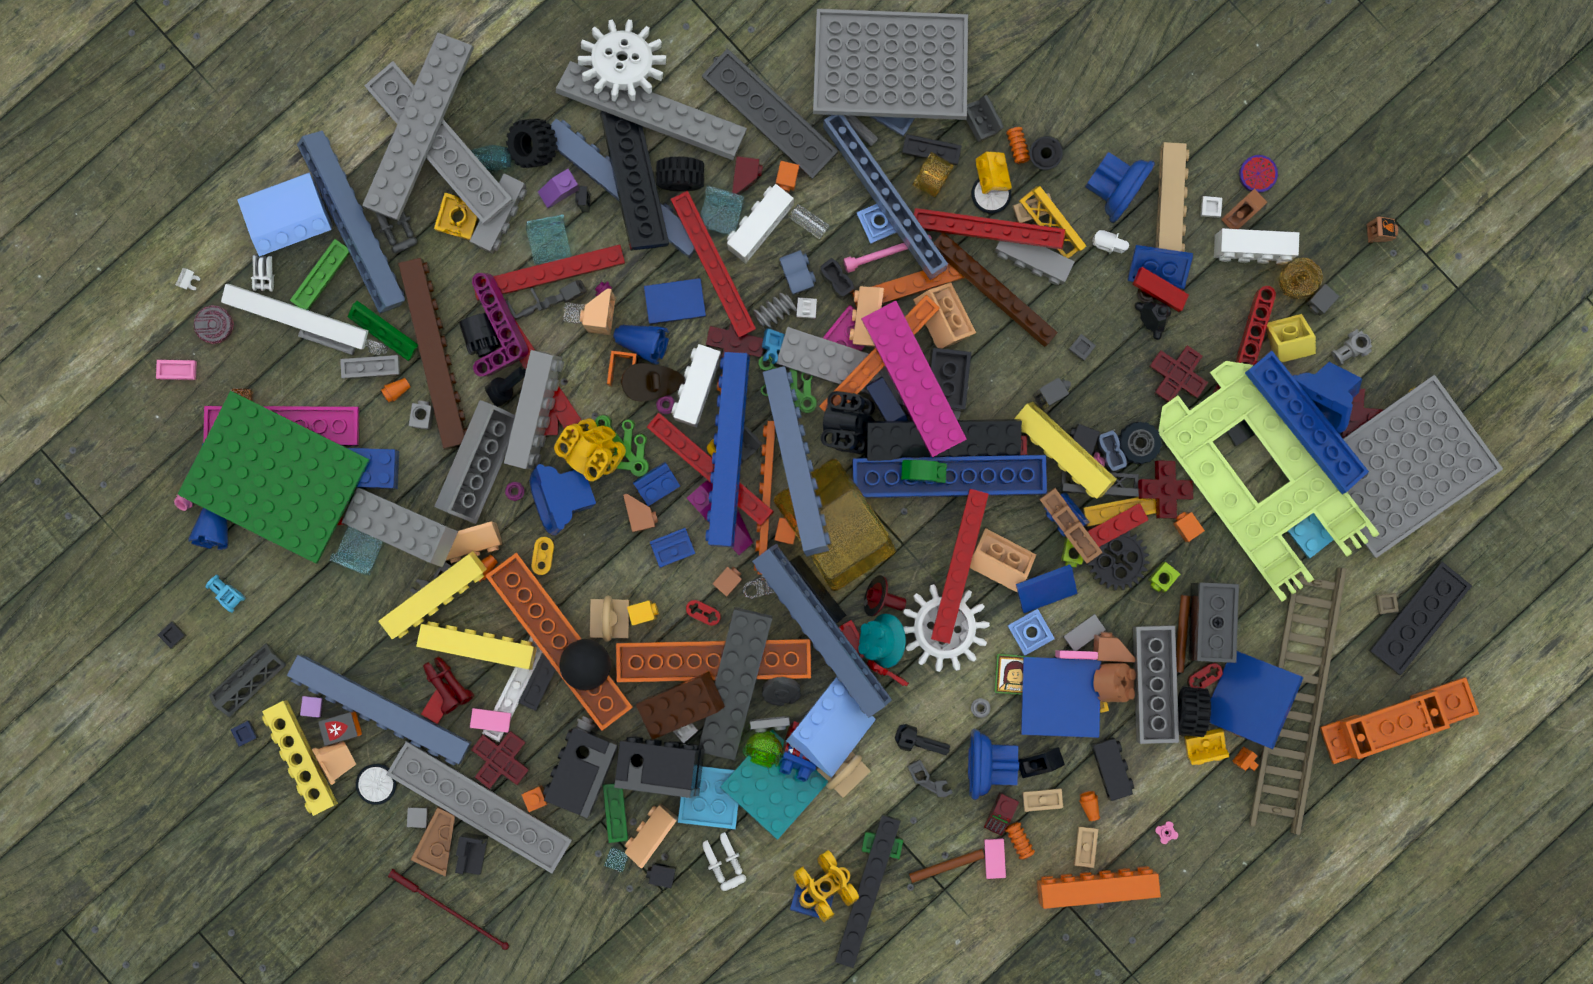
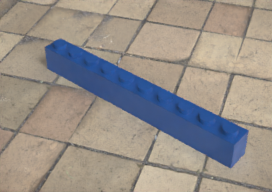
(728, 449)

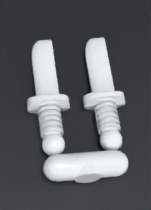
(715, 865)

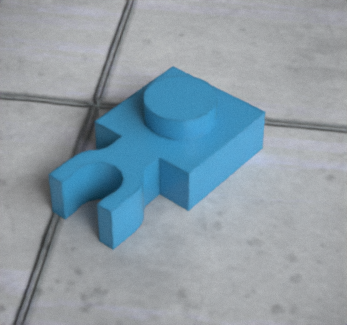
(772, 342)

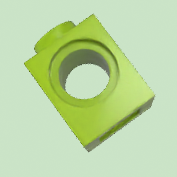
(1066, 558)
(1171, 575)

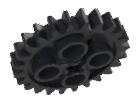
(1108, 573)

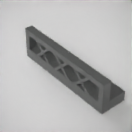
(1112, 491)
(243, 678)

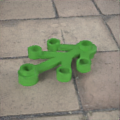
(806, 395)
(634, 460)

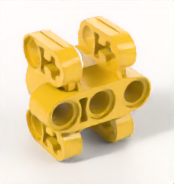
(590, 448)
(846, 891)

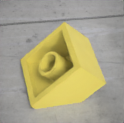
(1291, 338)

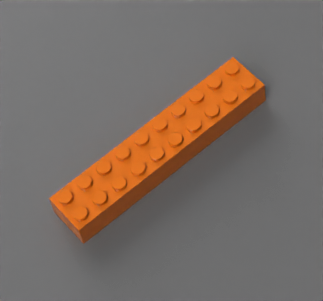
(553, 634)
(690, 659)

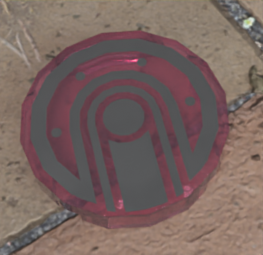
(213, 324)

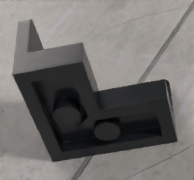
(471, 853)

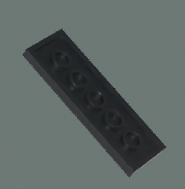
(1420, 618)

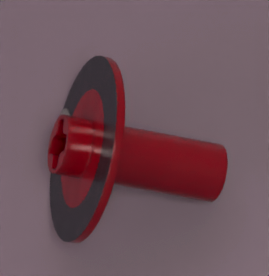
(877, 597)

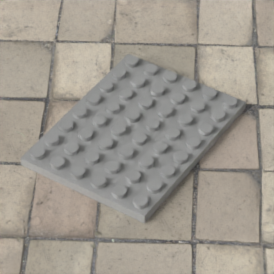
(891, 64)
(1418, 463)

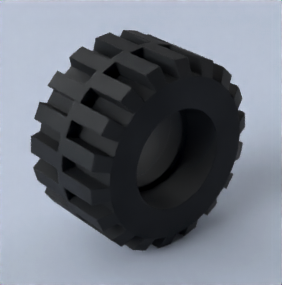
(520, 143)
(680, 174)
(1194, 711)

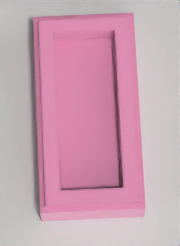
(176, 369)
(1076, 654)
(490, 720)
(994, 858)

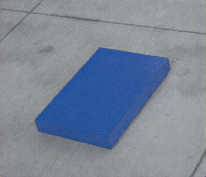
(1167, 264)
(675, 301)
(1046, 588)

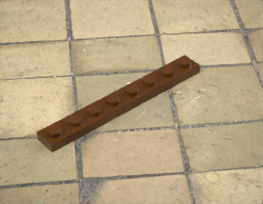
(995, 290)

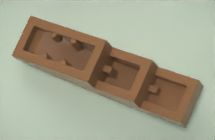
(1070, 525)

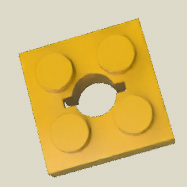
(445, 223)

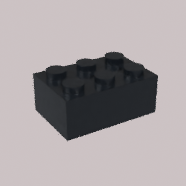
(952, 374)

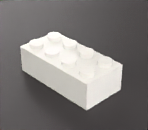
(760, 223)
(1256, 245)
(697, 385)

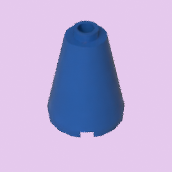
(645, 341)
(210, 531)

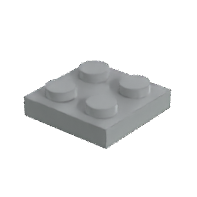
(778, 723)

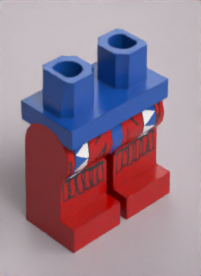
(793, 758)

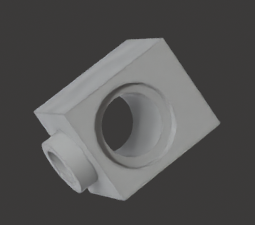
(425, 423)

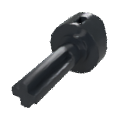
(501, 389)
(907, 737)

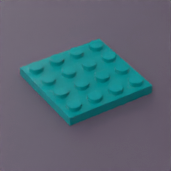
(770, 795)

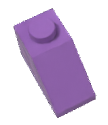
(558, 188)

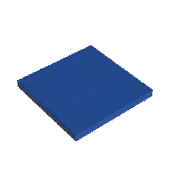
(1060, 697)
(1254, 699)

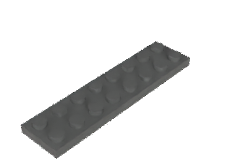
(769, 114)
(736, 682)

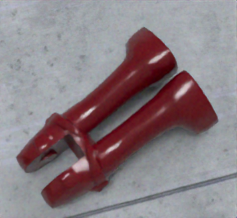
(450, 703)

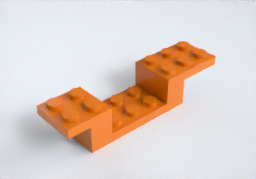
(1399, 723)

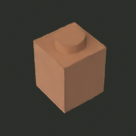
(728, 580)

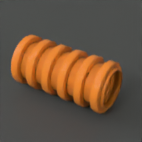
(1018, 145)
(1020, 841)

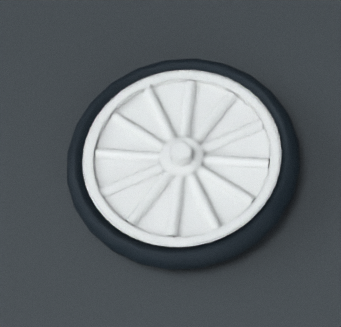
(992, 202)
(374, 784)

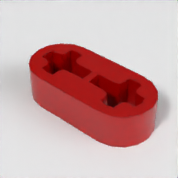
(701, 617)
(1202, 673)

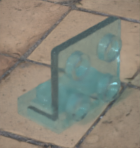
(721, 210)
(548, 239)
(357, 551)

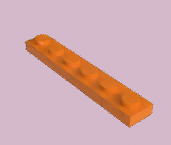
(915, 283)

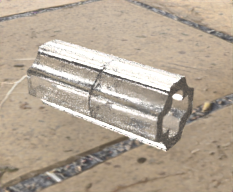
(809, 221)

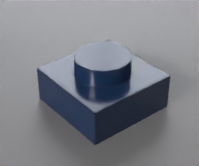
(244, 733)

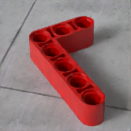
(1258, 323)

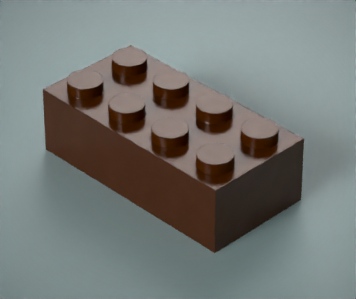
(680, 705)

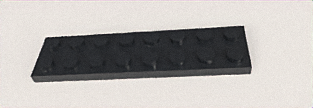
(634, 183)
(984, 438)

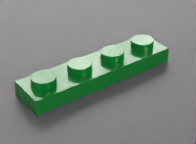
(382, 330)

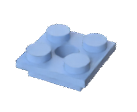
(873, 231)
(1019, 627)

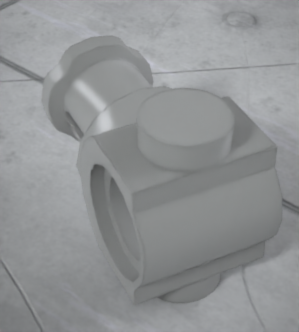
(1352, 348)

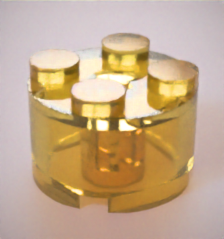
(933, 174)
(1305, 269)

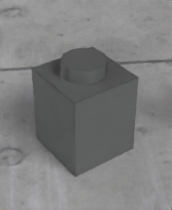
(1322, 300)

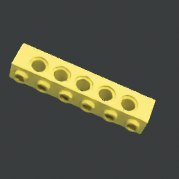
(309, 763)

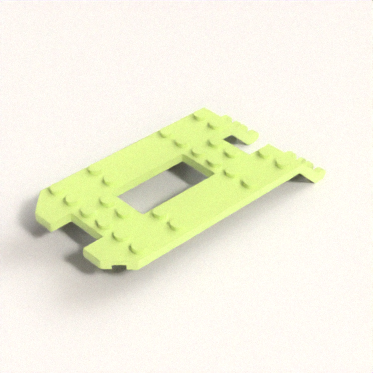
(1261, 524)

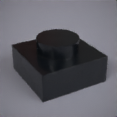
(172, 635)

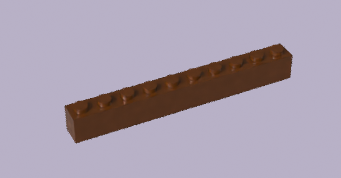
(433, 352)

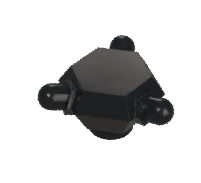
(1154, 317)

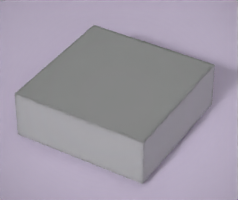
(417, 817)

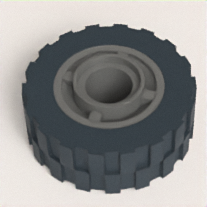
(1150, 438)

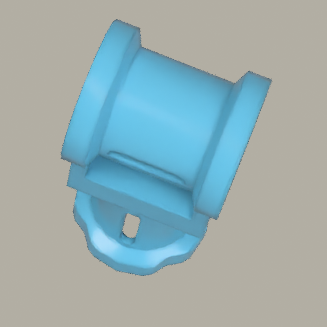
(226, 594)

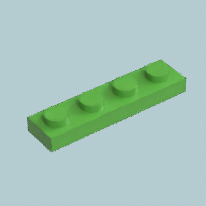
(320, 275)

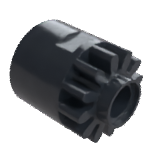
(1036, 152)
(479, 335)

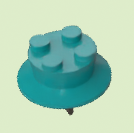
(883, 640)

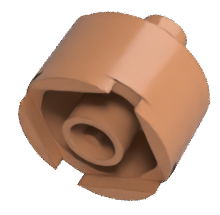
(1115, 682)

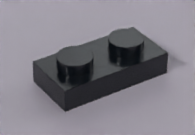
(582, 198)

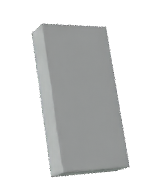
(1084, 632)

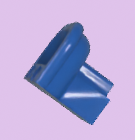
(1118, 183)
(1332, 392)
(559, 496)
(990, 764)

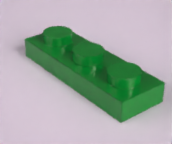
(615, 813)

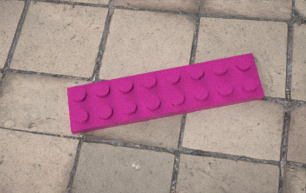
(913, 378)
(333, 423)

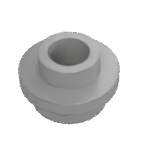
(985, 703)
(585, 723)

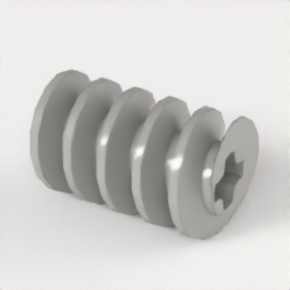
(774, 310)

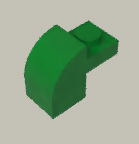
(924, 471)

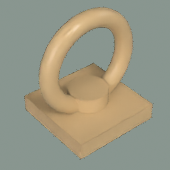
(609, 618)
(847, 775)

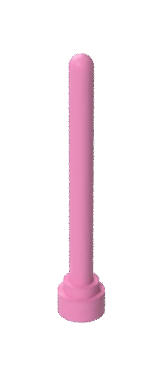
(852, 263)

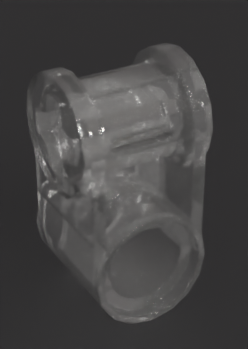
(761, 586)

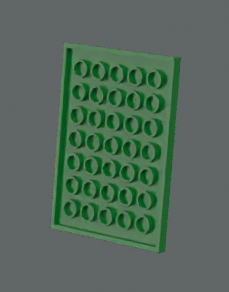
(273, 477)

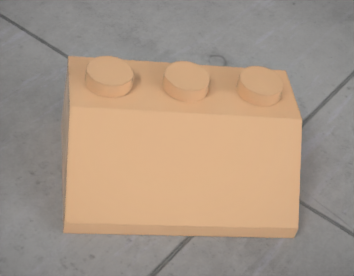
(868, 300)
(599, 313)
(951, 321)
(475, 539)
(1001, 560)
(650, 834)

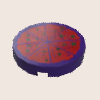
(1258, 173)

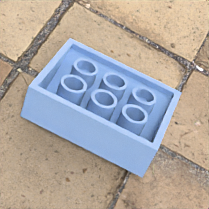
(284, 214)
(831, 729)

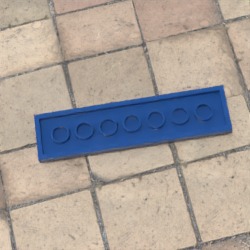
(1307, 422)

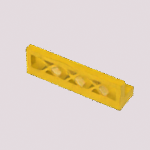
(1057, 217)

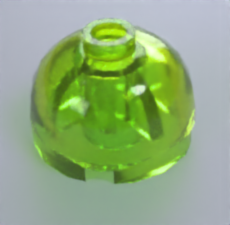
(763, 749)

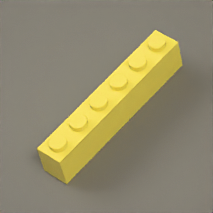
(1065, 451)
(432, 595)
(477, 646)

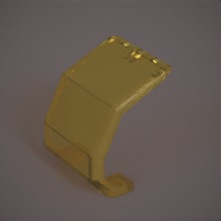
(853, 527)

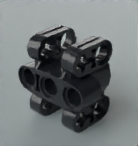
(847, 422)

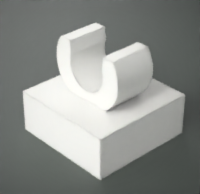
(185, 278)
(806, 308)
(685, 732)

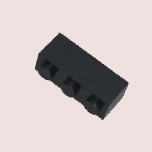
(1112, 769)

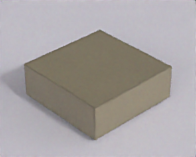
(1387, 603)

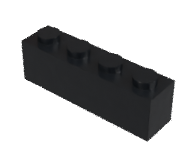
(818, 589)

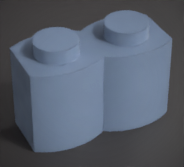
(797, 273)
(1109, 446)

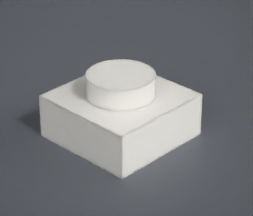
(1211, 207)

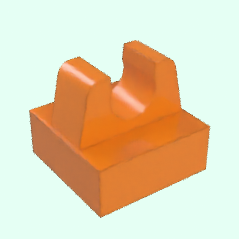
(1245, 759)

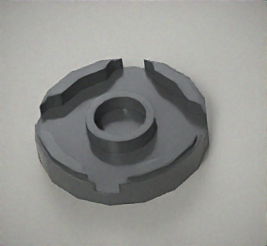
(781, 691)

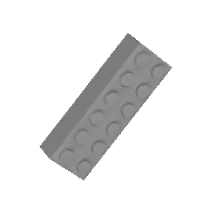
(533, 409)
(476, 462)
(400, 527)
(1155, 684)

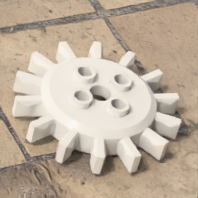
(633, 72)
(959, 642)

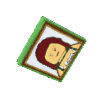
(1009, 674)

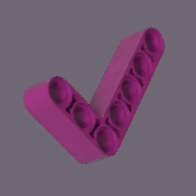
(500, 328)

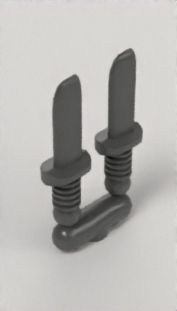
(386, 228)

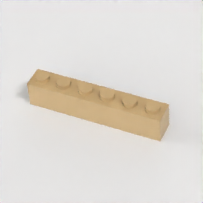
(1171, 196)

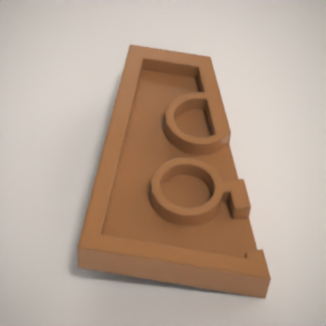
(435, 843)

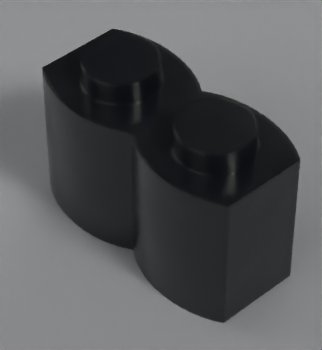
(833, 275)

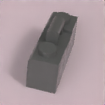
(1052, 393)

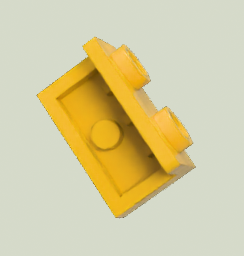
(993, 172)
(1206, 748)

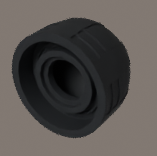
(585, 664)

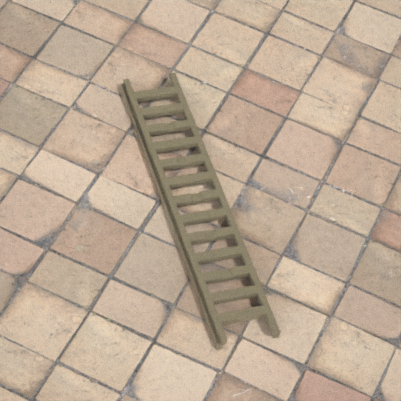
(1317, 700)

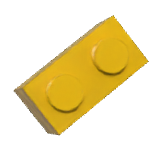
(642, 612)

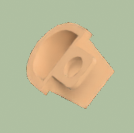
(334, 760)

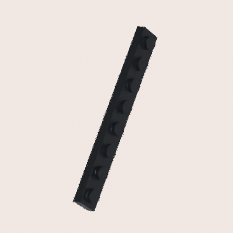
(867, 890)

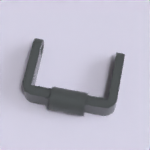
(526, 312)

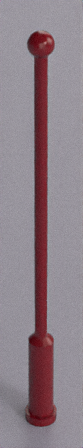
(415, 888)

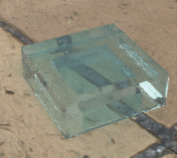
(616, 859)

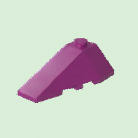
(700, 501)

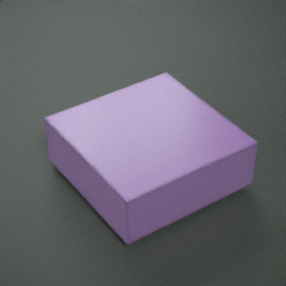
(311, 706)

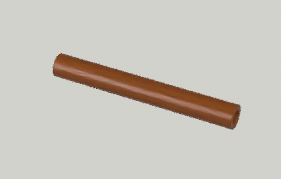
(1182, 632)
(947, 865)

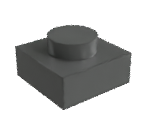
(1082, 347)

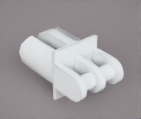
(1109, 242)
(262, 270)

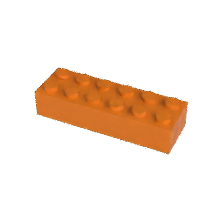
(1098, 888)

